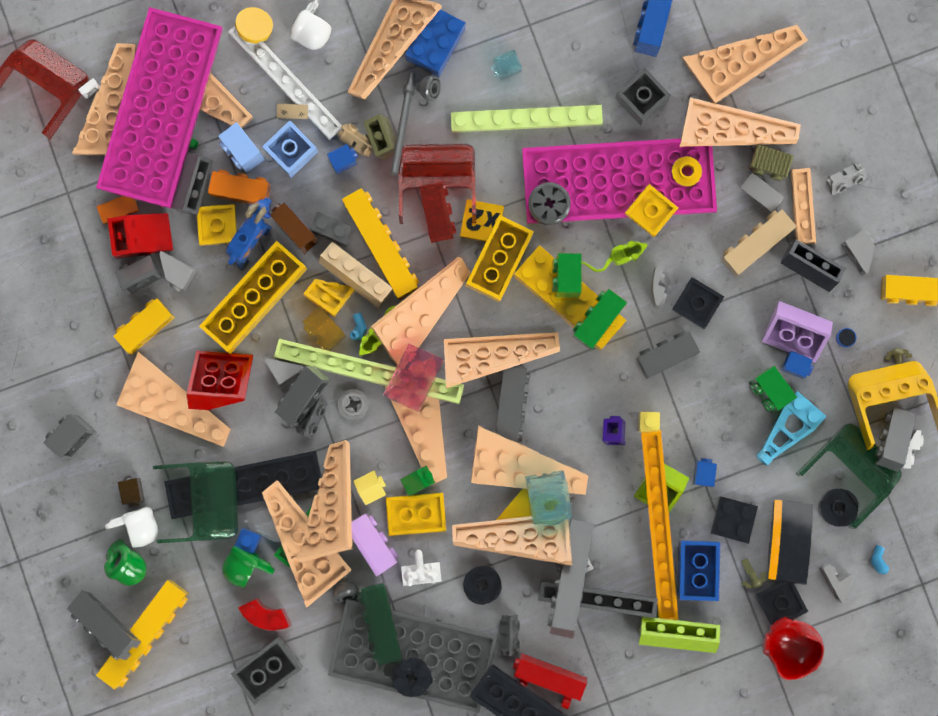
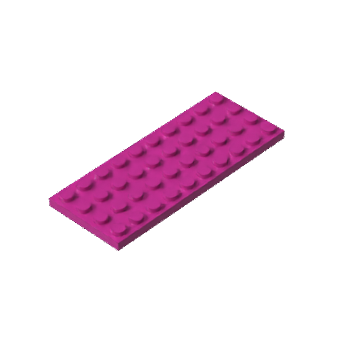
(159, 107)
(611, 176)

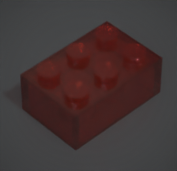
(437, 211)

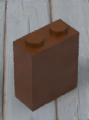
(293, 227)

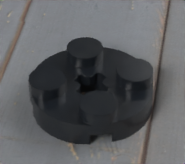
(833, 517)
(472, 589)
(417, 686)

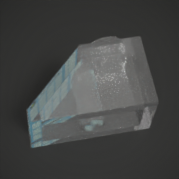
(262, 523)

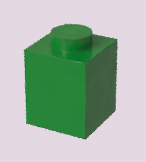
(417, 480)

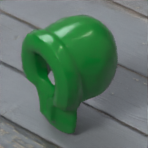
(240, 565)
(131, 567)

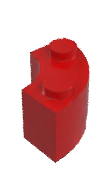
(265, 617)

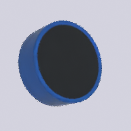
(846, 337)

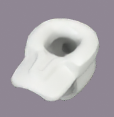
(309, 29)
(139, 525)

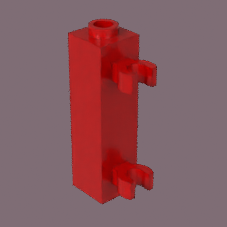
(550, 677)

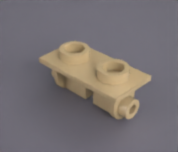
(351, 134)

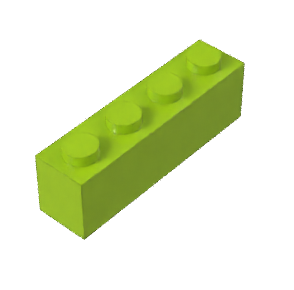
(679, 634)

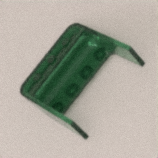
(851, 450)
(212, 500)

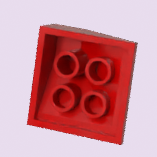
(218, 379)

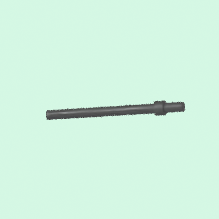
(408, 92)

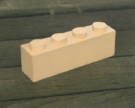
(758, 243)
(355, 275)

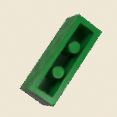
(598, 318)

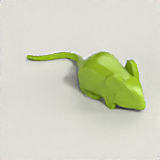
(622, 254)
(371, 342)

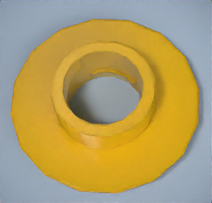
(686, 180)

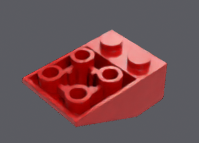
(139, 235)

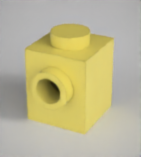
(648, 421)
(370, 487)

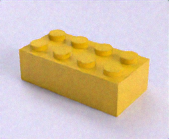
(499, 258)

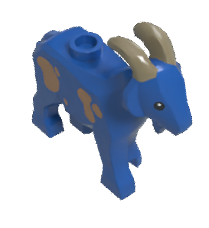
(249, 233)

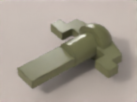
(897, 353)
(755, 582)

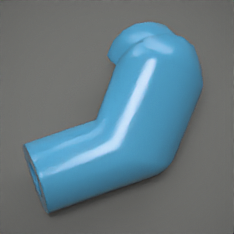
(360, 328)
(878, 562)

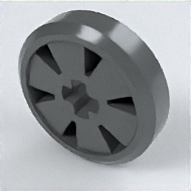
(555, 193)

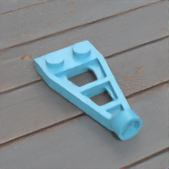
(805, 412)

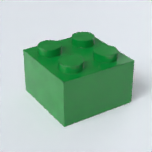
(568, 274)
(772, 389)

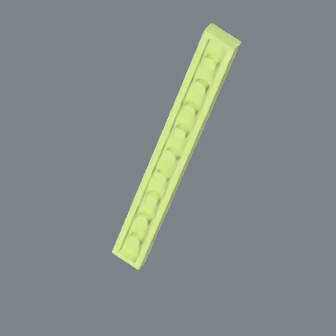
(355, 368)

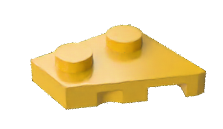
(328, 295)

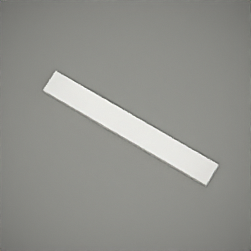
(290, 85)

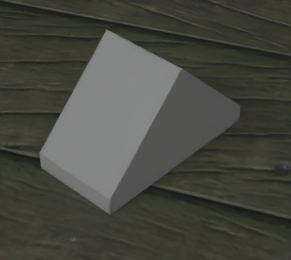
(282, 370)

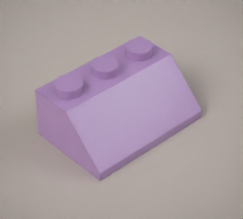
(797, 331)
(373, 544)

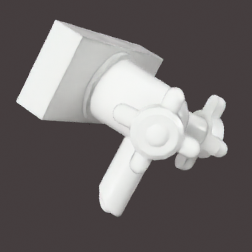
(421, 572)

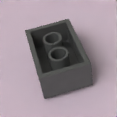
(267, 670)

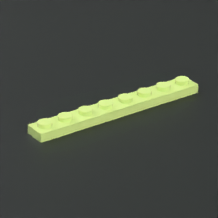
(526, 118)

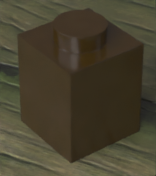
(131, 492)

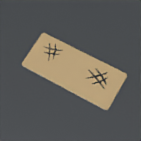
(292, 111)

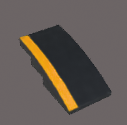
(790, 542)

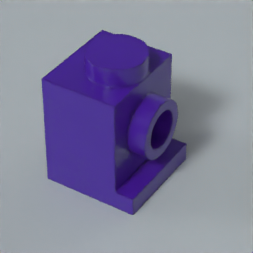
(608, 427)

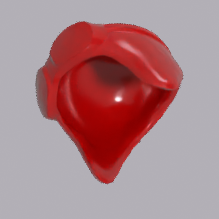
(793, 648)

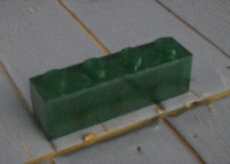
(381, 623)

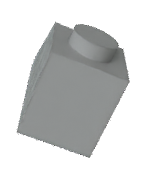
(860, 250)
(177, 272)

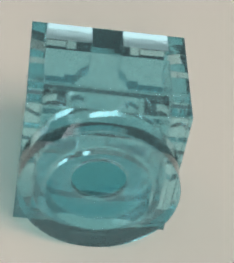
(548, 498)

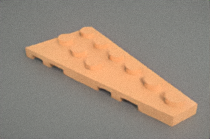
(396, 33)
(734, 64)
(106, 104)
(420, 311)
(331, 509)
(517, 538)
(314, 575)

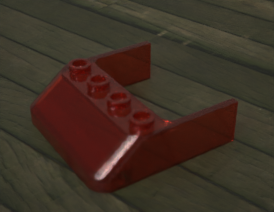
(50, 73)
(437, 162)

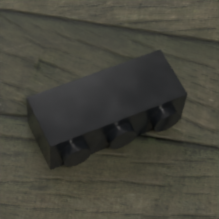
(812, 265)

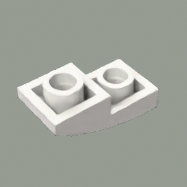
(915, 444)

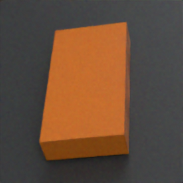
(117, 207)

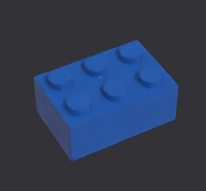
(652, 26)
(436, 43)
(698, 570)

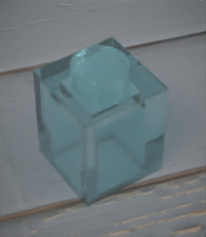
(506, 65)

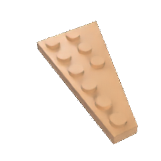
(222, 105)
(722, 126)
(482, 356)
(161, 399)
(425, 435)
(507, 463)

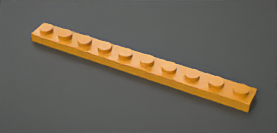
(659, 524)

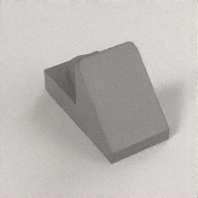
(838, 586)

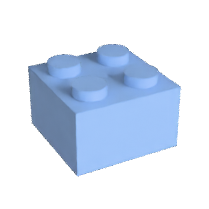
(290, 149)
(244, 152)

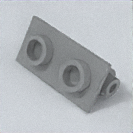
(854, 175)

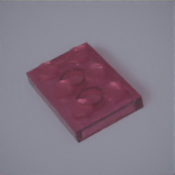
(413, 377)

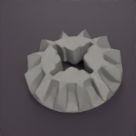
(344, 401)

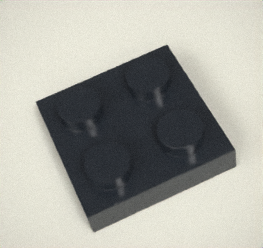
(697, 303)
(734, 519)
(781, 601)

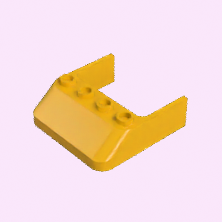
(889, 385)

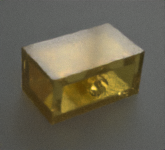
(324, 329)

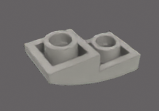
(762, 192)
(657, 291)

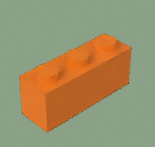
(238, 187)

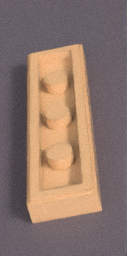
(803, 205)

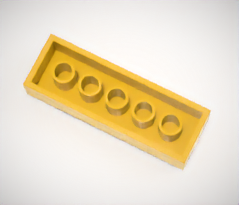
(538, 277)
(253, 297)

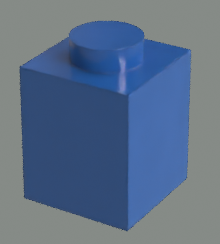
(342, 158)
(797, 365)
(704, 473)
(248, 540)

